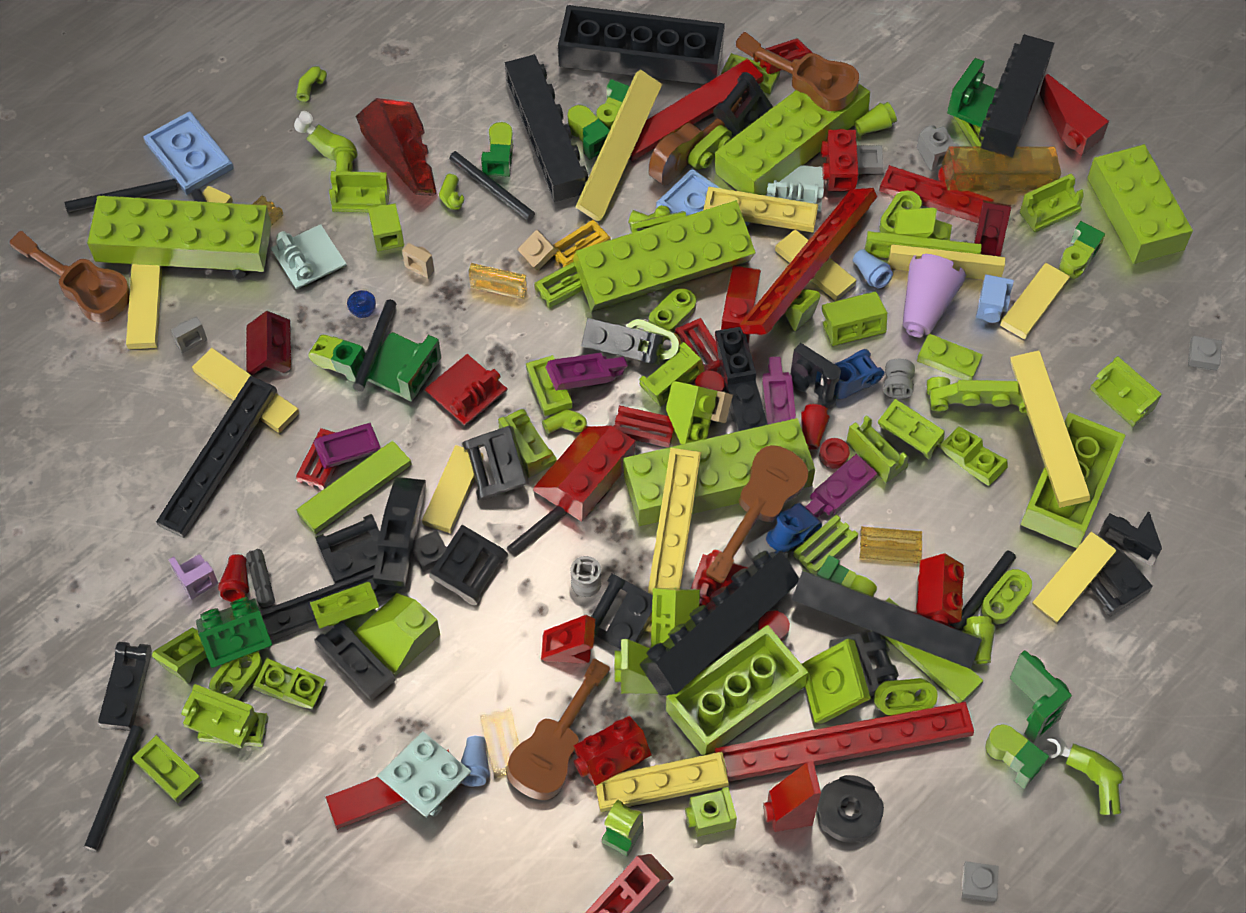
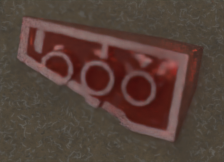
(395, 134)

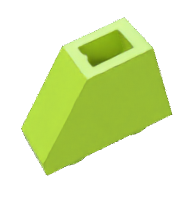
(690, 411)
(628, 670)

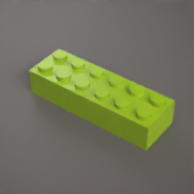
(783, 140)
(180, 233)
(663, 255)
(721, 472)

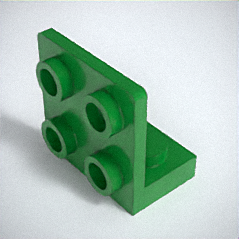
(971, 96)
(405, 365)
(232, 631)
(1047, 693)

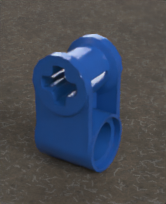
(858, 373)
(793, 528)

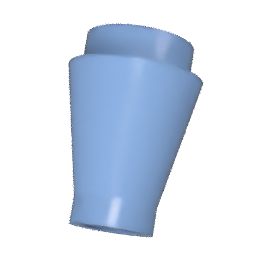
(873, 269)
(475, 760)

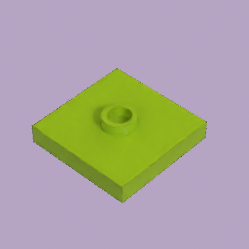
(835, 681)

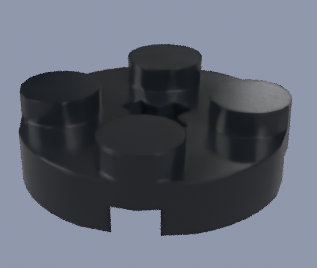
(866, 800)

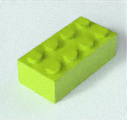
(1139, 204)
(1096, 453)
(736, 691)

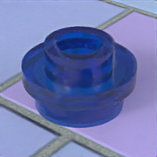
(361, 310)

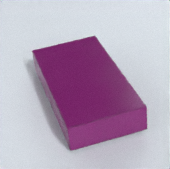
(347, 445)

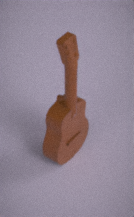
(827, 82)
(673, 150)
(96, 290)
(774, 480)
(541, 761)

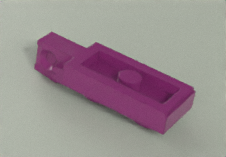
(584, 370)
(777, 393)
(841, 487)

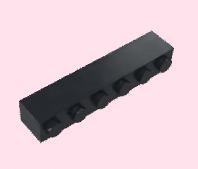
(1015, 95)
(545, 127)
(719, 622)

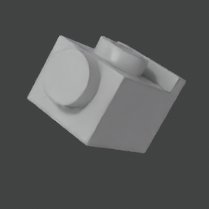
(933, 145)

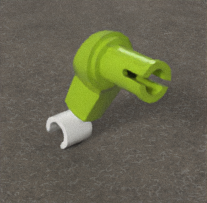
(329, 144)
(1097, 768)

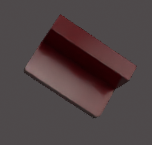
(268, 343)

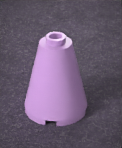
(929, 292)

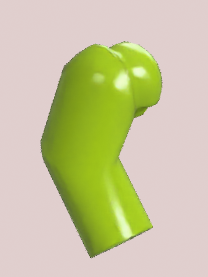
(305, 83)
(448, 194)
(637, 216)

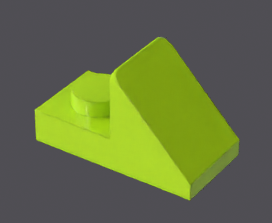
(921, 223)
(802, 308)
(181, 654)

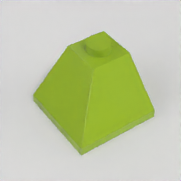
(399, 632)

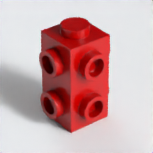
(841, 160)
(940, 588)
(611, 750)

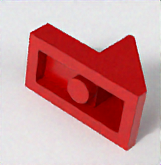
(569, 641)

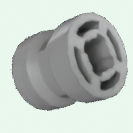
(899, 376)
(585, 583)

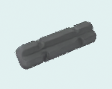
(260, 578)

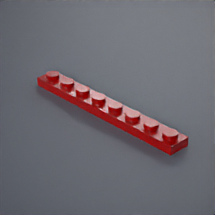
(808, 262)
(847, 741)

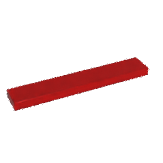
(691, 108)

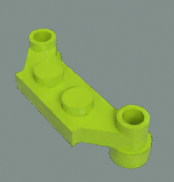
(973, 393)

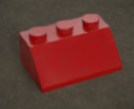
(586, 470)

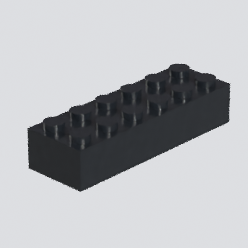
(637, 41)

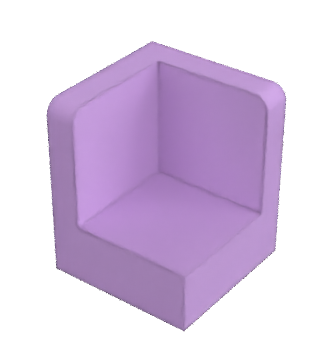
(194, 575)

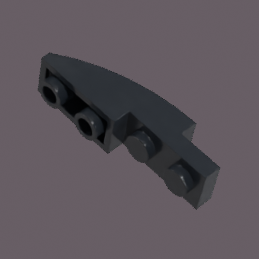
(740, 379)
(398, 531)

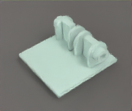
(801, 185)
(307, 255)
(424, 774)

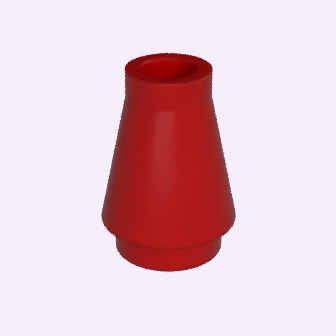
(814, 423)
(234, 579)

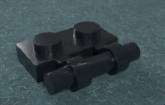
(876, 647)

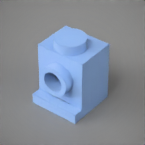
(994, 298)

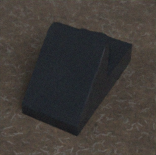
(1139, 541)

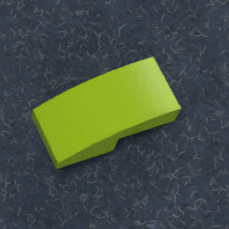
(970, 454)
(289, 685)

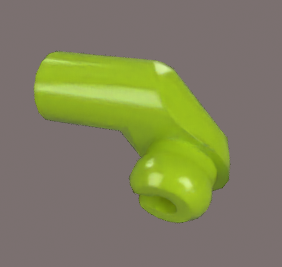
(567, 420)

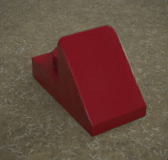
(992, 227)

